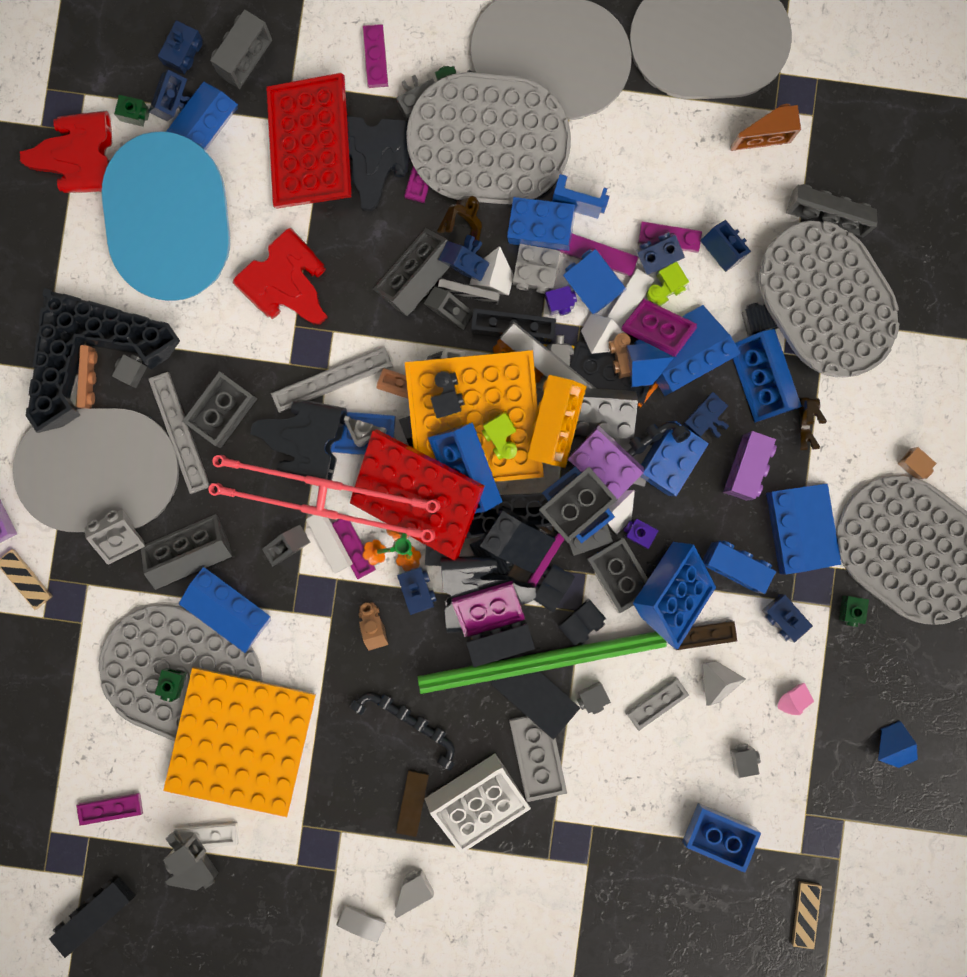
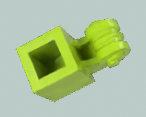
(672, 281)
(498, 430)

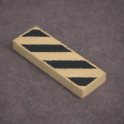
(24, 579)
(806, 915)

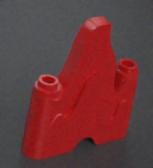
(76, 155)
(281, 279)

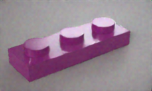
(375, 56)
(688, 239)

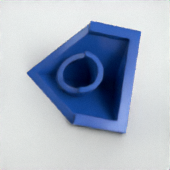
(646, 363)
(897, 746)

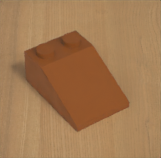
(773, 129)

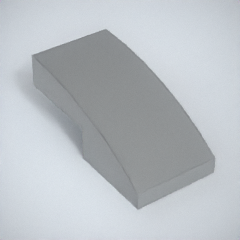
(361, 924)

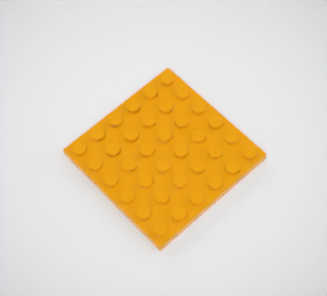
(488, 388)
(239, 742)

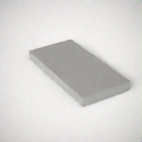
(537, 760)

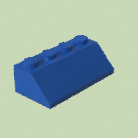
(204, 115)
(765, 376)
(462, 451)
(224, 610)

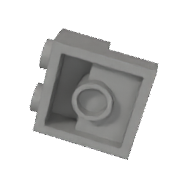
(536, 268)
(113, 536)

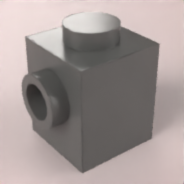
(129, 370)
(593, 698)
(745, 760)

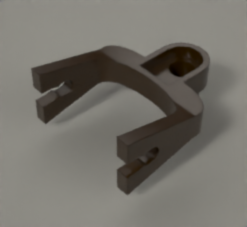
(467, 209)
(809, 408)

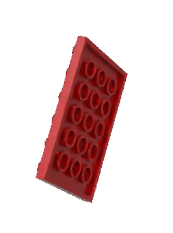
(309, 141)
(408, 473)

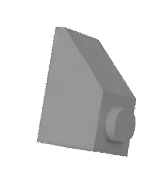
(413, 893)

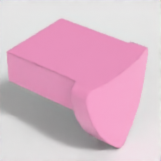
(795, 700)

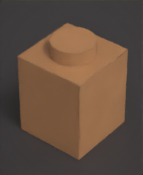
(917, 463)

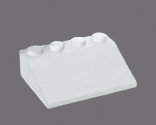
(477, 803)

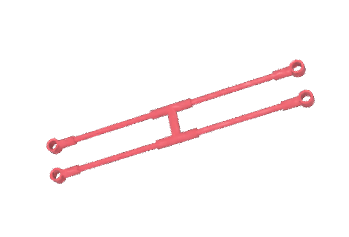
(323, 485)

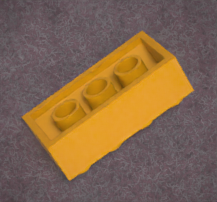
(556, 421)

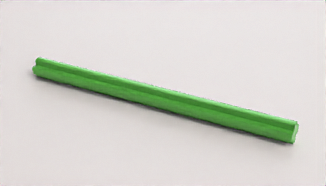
(540, 662)

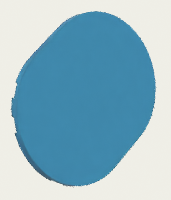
(166, 216)

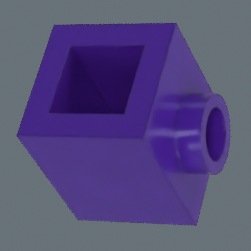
(560, 300)
(640, 533)

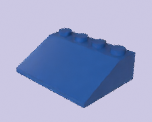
(703, 352)
(803, 529)
(675, 593)

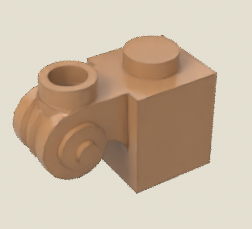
(619, 348)
(372, 627)

